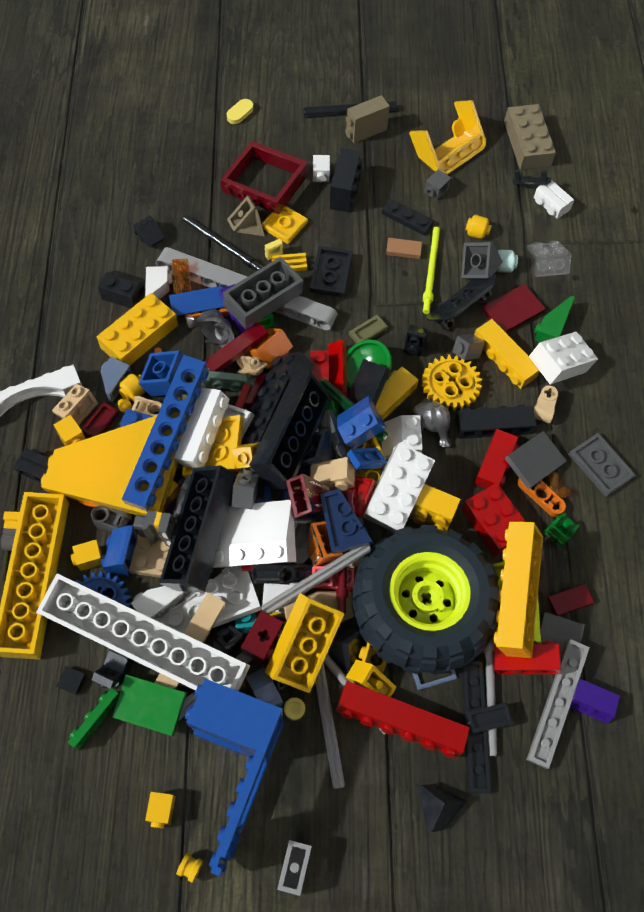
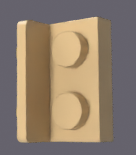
(77, 403)

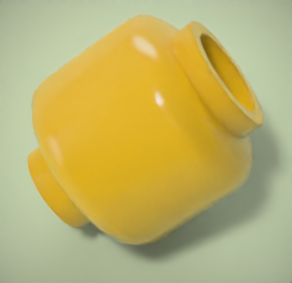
(478, 227)
(130, 388)

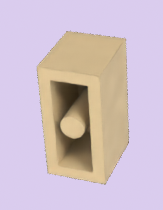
(334, 474)

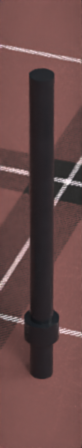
(247, 260)

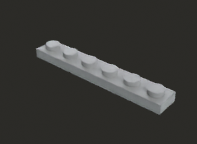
(558, 704)

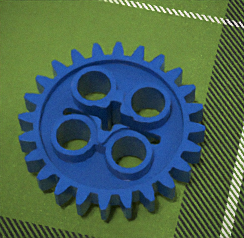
(108, 584)

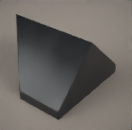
(226, 638)
(346, 647)
(438, 806)

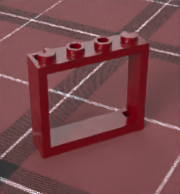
(275, 158)

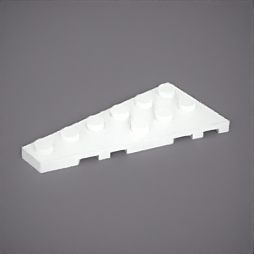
(230, 586)

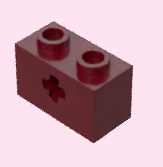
(264, 625)

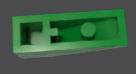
(553, 322)

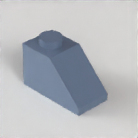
(113, 373)
(264, 688)

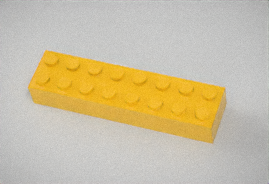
(30, 573)

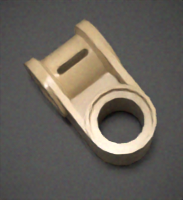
(146, 406)
(545, 406)

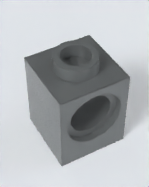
(437, 184)

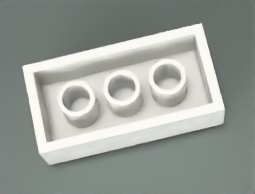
(398, 488)

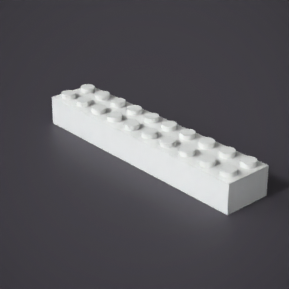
(139, 636)

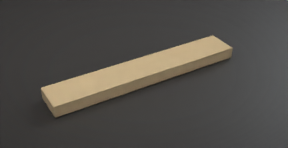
(198, 628)

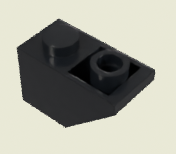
(415, 340)

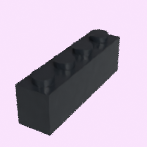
(485, 421)

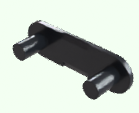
(543, 180)

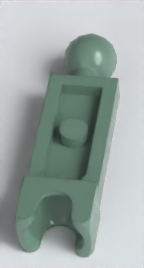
(227, 380)

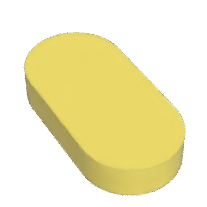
(240, 111)

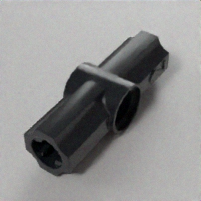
(272, 573)

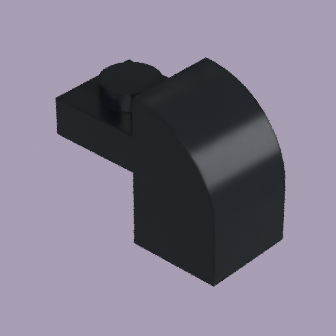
(113, 670)

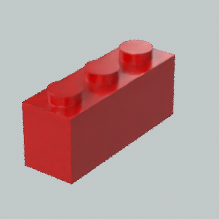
(494, 461)
(544, 661)

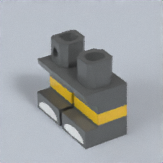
(155, 526)

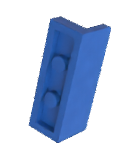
(196, 301)

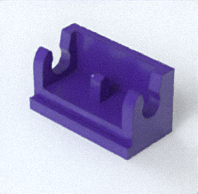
(595, 701)

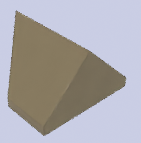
(246, 218)

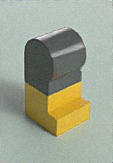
(9, 530)

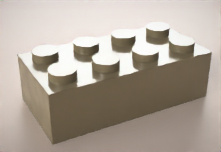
(529, 137)

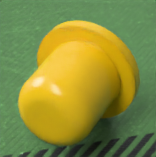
(124, 405)

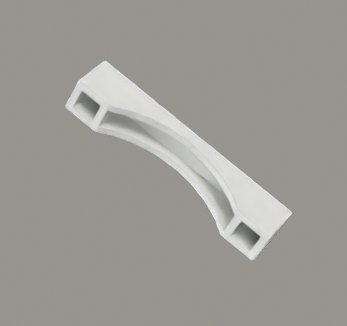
(53, 384)

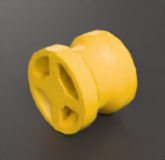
(190, 867)

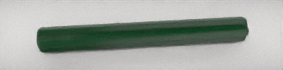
(345, 403)

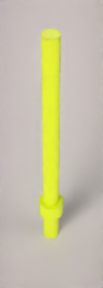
(428, 295)

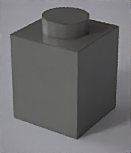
(468, 347)

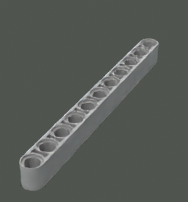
(214, 276)

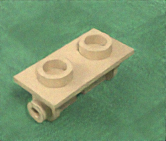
(250, 365)

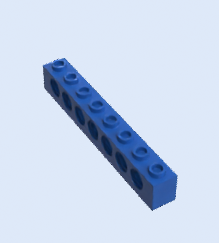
(187, 368)

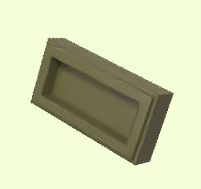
(368, 329)

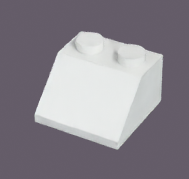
(405, 430)

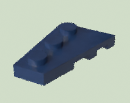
(342, 524)

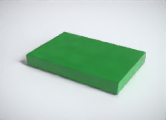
(149, 705)

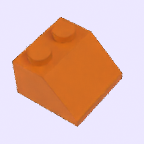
(271, 347)

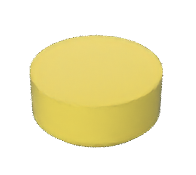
(294, 709)

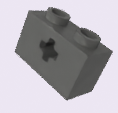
(245, 488)

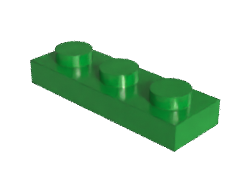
(93, 719)

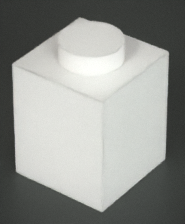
(321, 168)

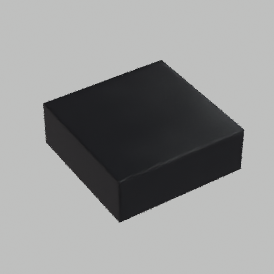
(71, 680)

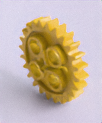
(451, 382)

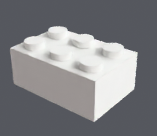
(563, 357)

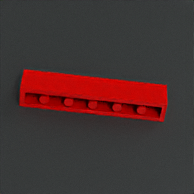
(402, 719)

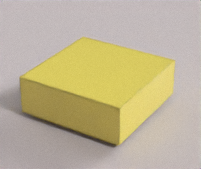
(273, 248)

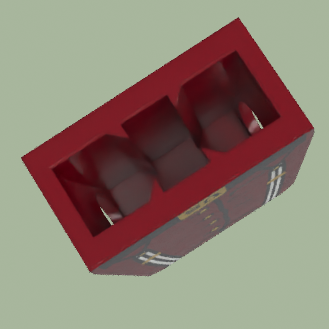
(304, 495)

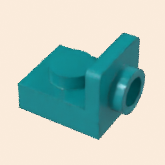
(245, 623)

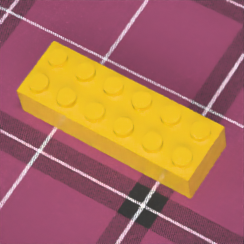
(519, 590)

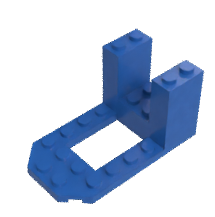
(243, 727)

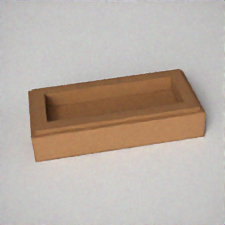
(404, 248)

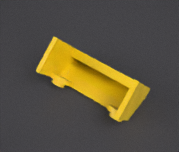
(465, 144)

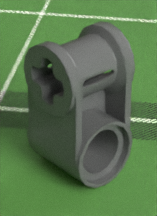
(113, 519)

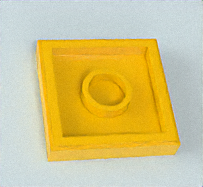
(284, 225)

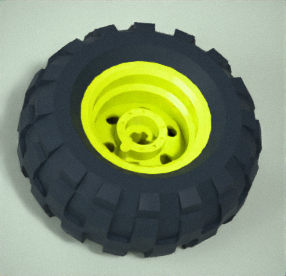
(418, 642)

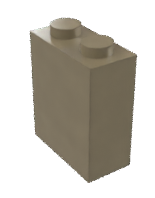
(367, 119)

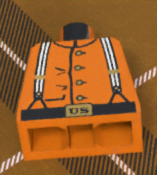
(319, 545)

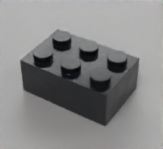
(345, 180)

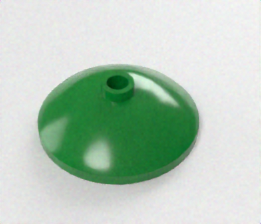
(370, 350)

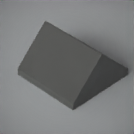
(480, 260)

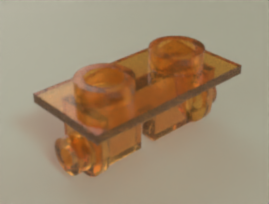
(180, 271)

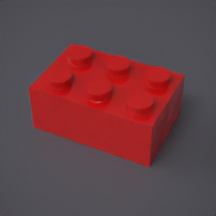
(490, 516)

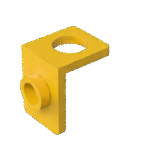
(365, 655)

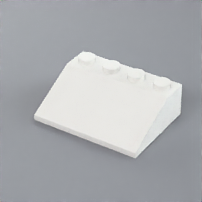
(257, 535)

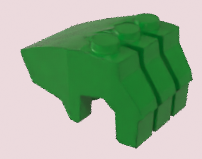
(561, 530)

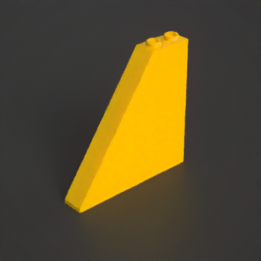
(102, 466)

